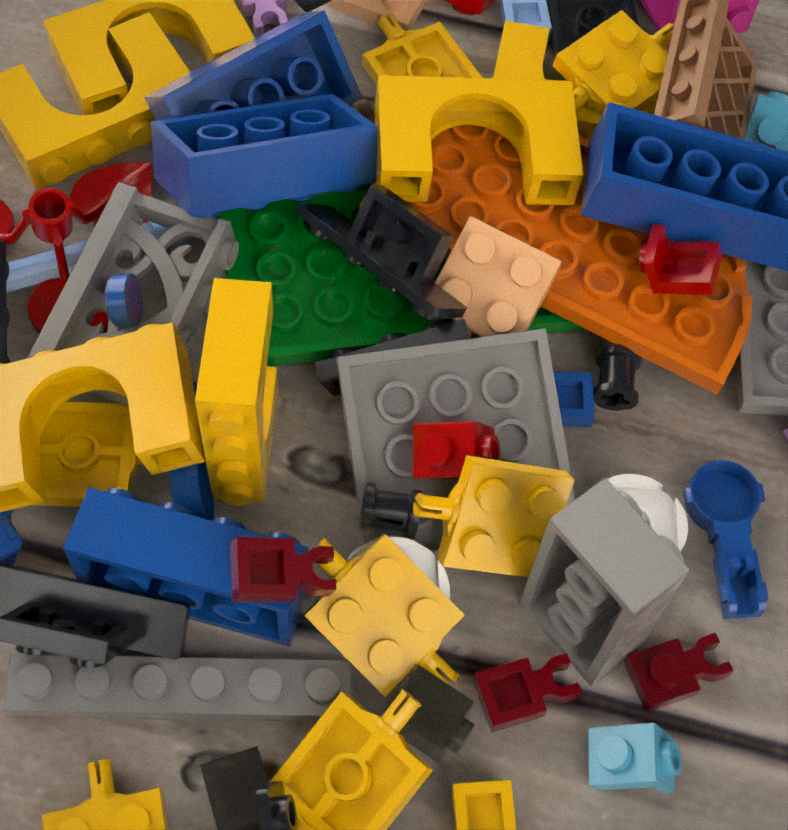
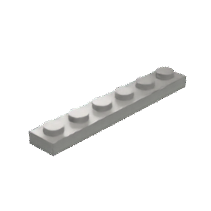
(175, 688)

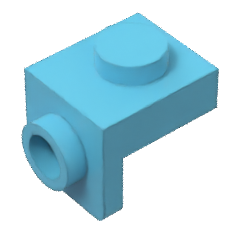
(769, 121)
(633, 758)

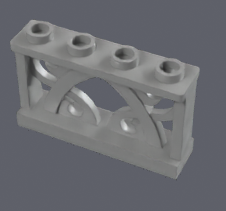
(120, 234)

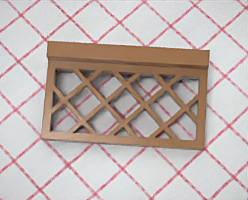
(707, 71)

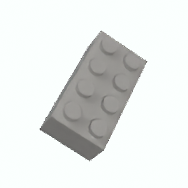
(601, 580)

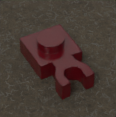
(272, 571)
(670, 674)
(517, 693)

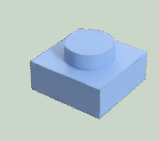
(526, 12)

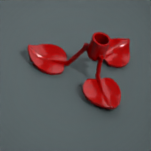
(52, 222)

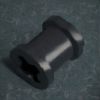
(616, 378)
(388, 510)

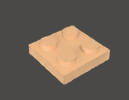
(497, 279)

